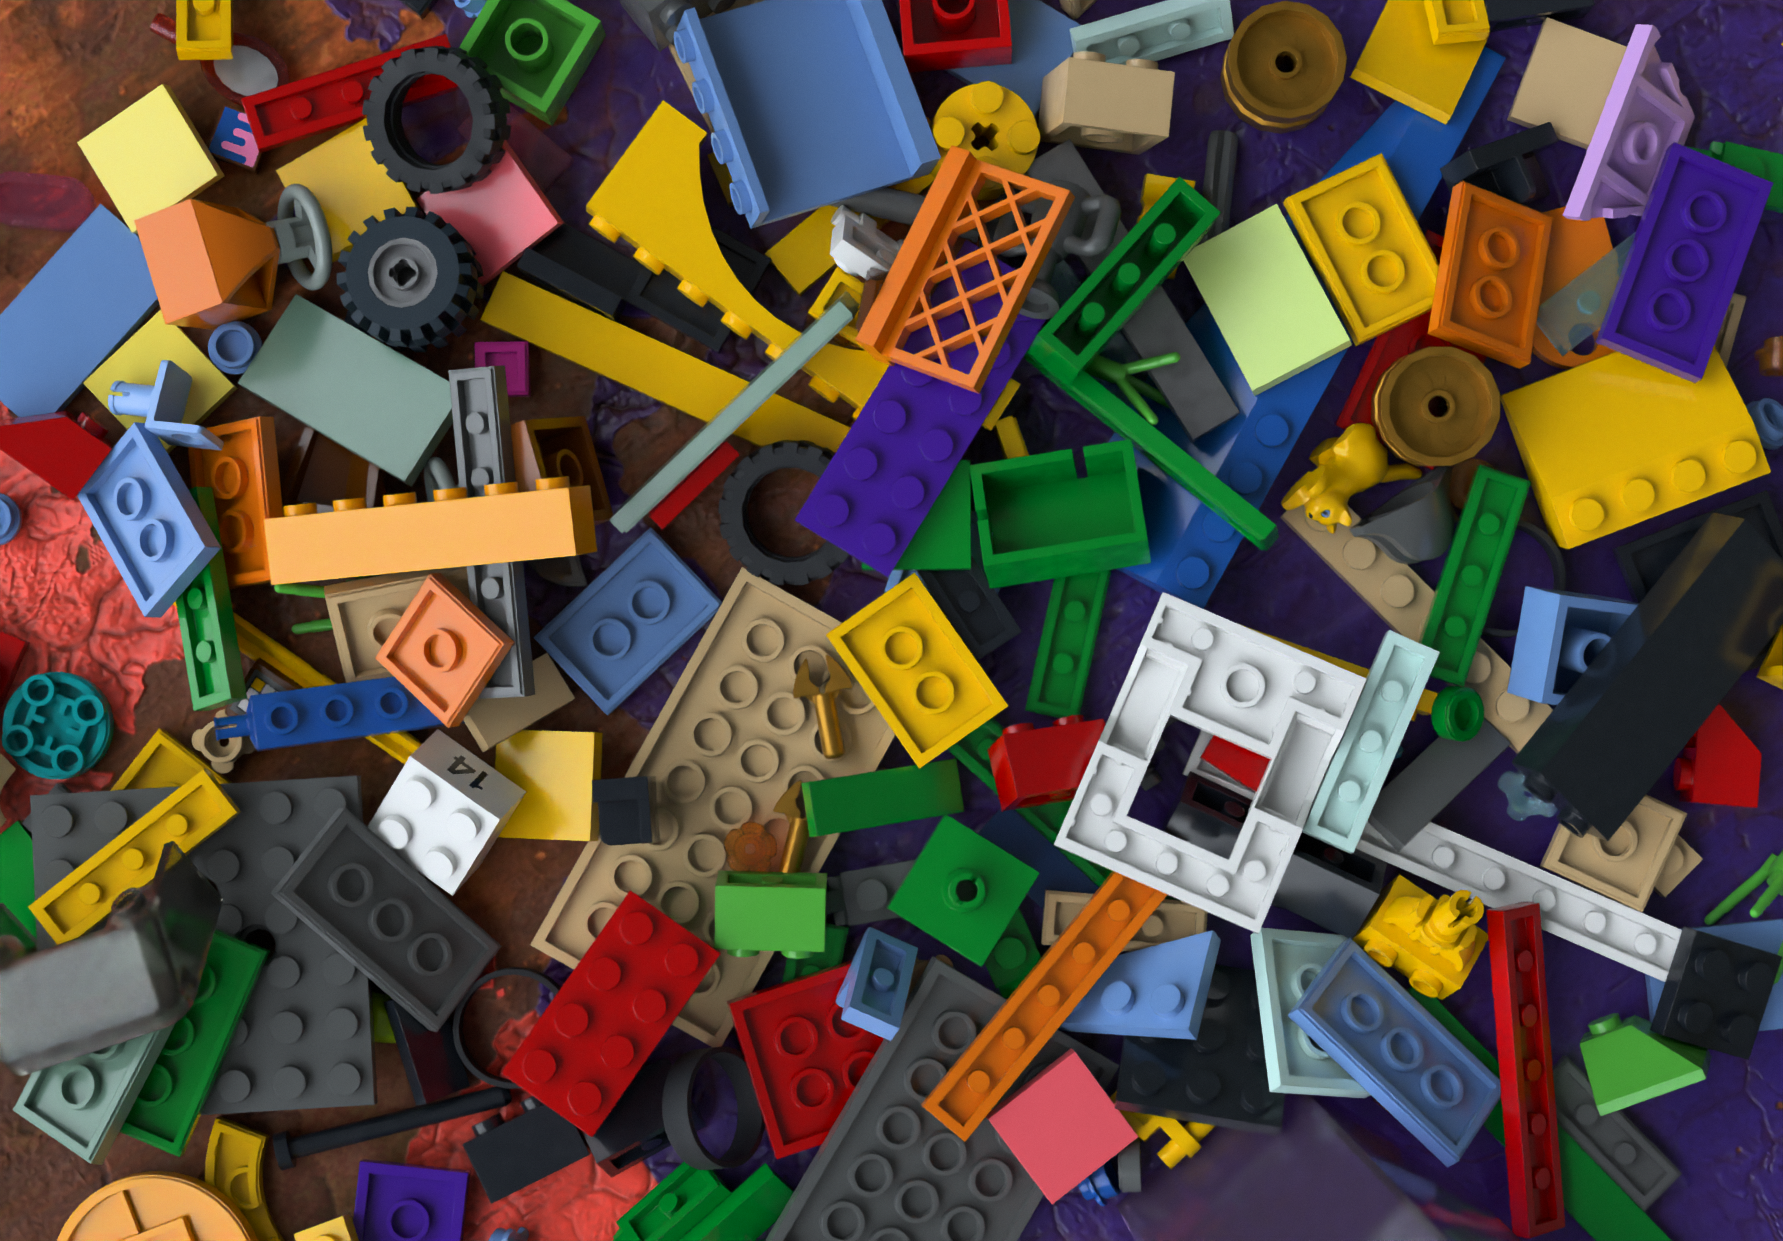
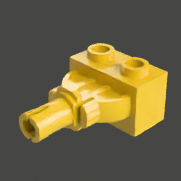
(1424, 936)

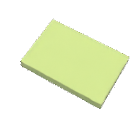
(1266, 300)

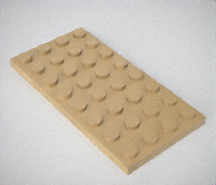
(721, 760)

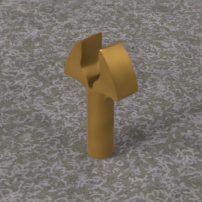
(825, 704)
(797, 833)

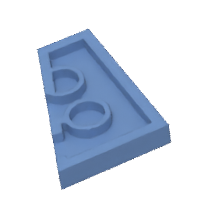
(1151, 991)

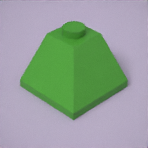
(1635, 1064)

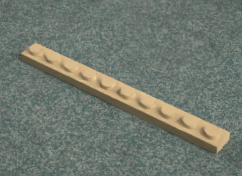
(1403, 605)

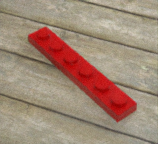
(1525, 1069)

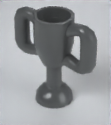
(1042, 298)

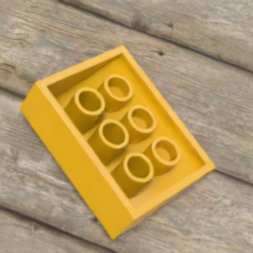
(1629, 443)

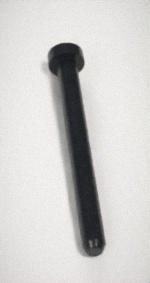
(290, 1148)

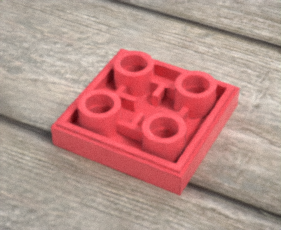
(497, 214)
(1061, 1126)

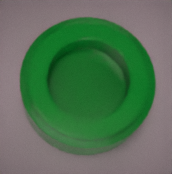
(1457, 713)

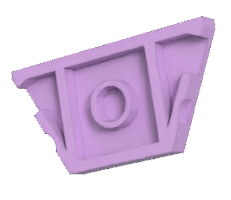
(1632, 135)

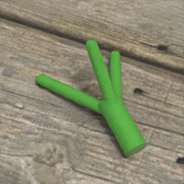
(1121, 376)

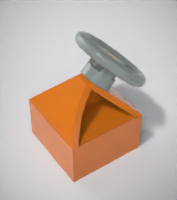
(222, 262)

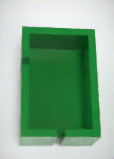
(1053, 522)

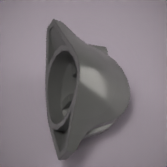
(1415, 521)

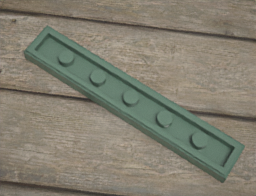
(735, 412)

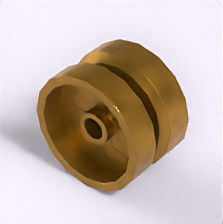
(1263, 42)
(1468, 403)

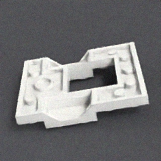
(1242, 692)

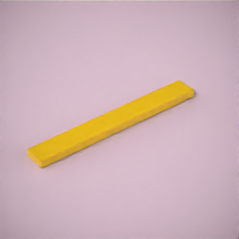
(647, 364)

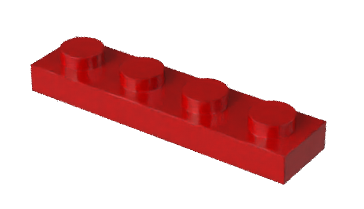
(331, 99)

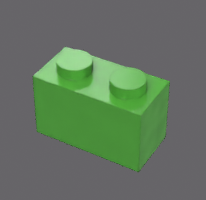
(770, 913)

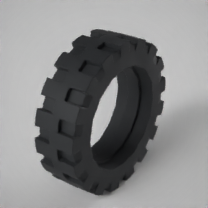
(387, 131)
(735, 519)

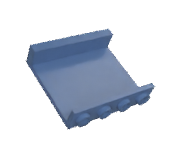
(806, 103)

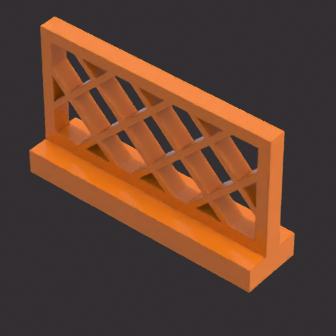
(922, 262)

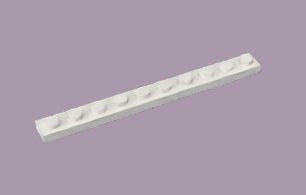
(1504, 880)

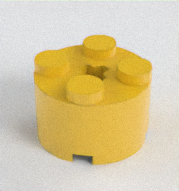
(996, 115)

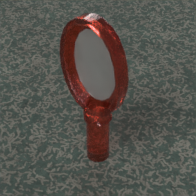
(251, 71)

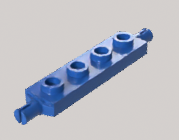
(328, 714)

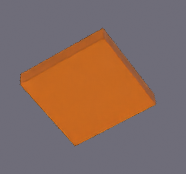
(444, 650)

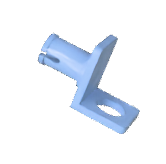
(163, 407)

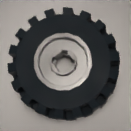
(410, 279)

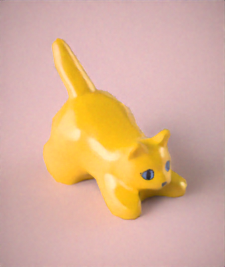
(1344, 469)

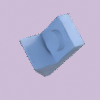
(877, 984)

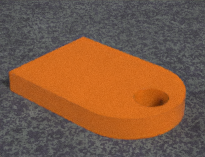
(1571, 251)

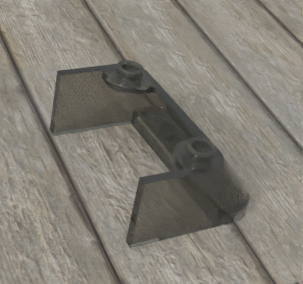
(110, 982)

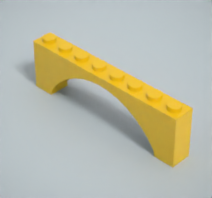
(659, 208)

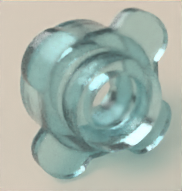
(1519, 805)

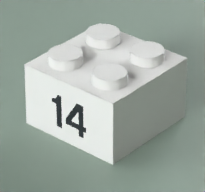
(445, 811)

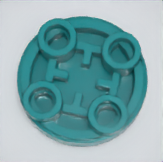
(57, 725)

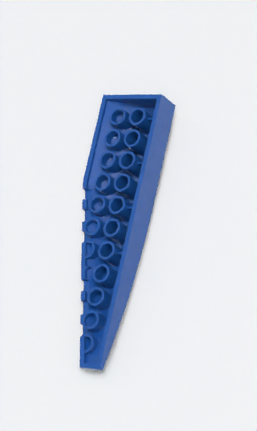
(1185, 537)

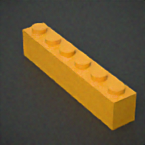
(430, 534)

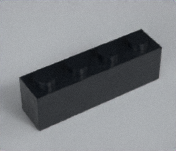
(1320, 879)

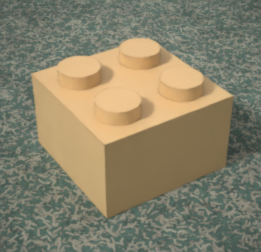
(1106, 103)

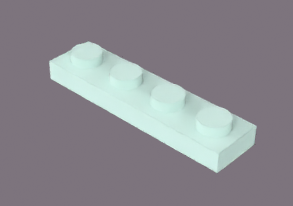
(1370, 741)

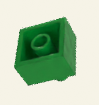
(962, 890)

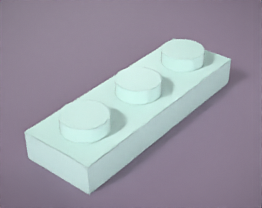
(1156, 30)

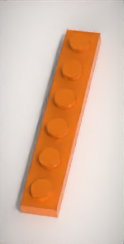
(1041, 1003)

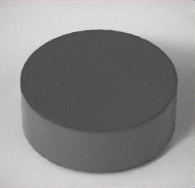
(1130, 1167)

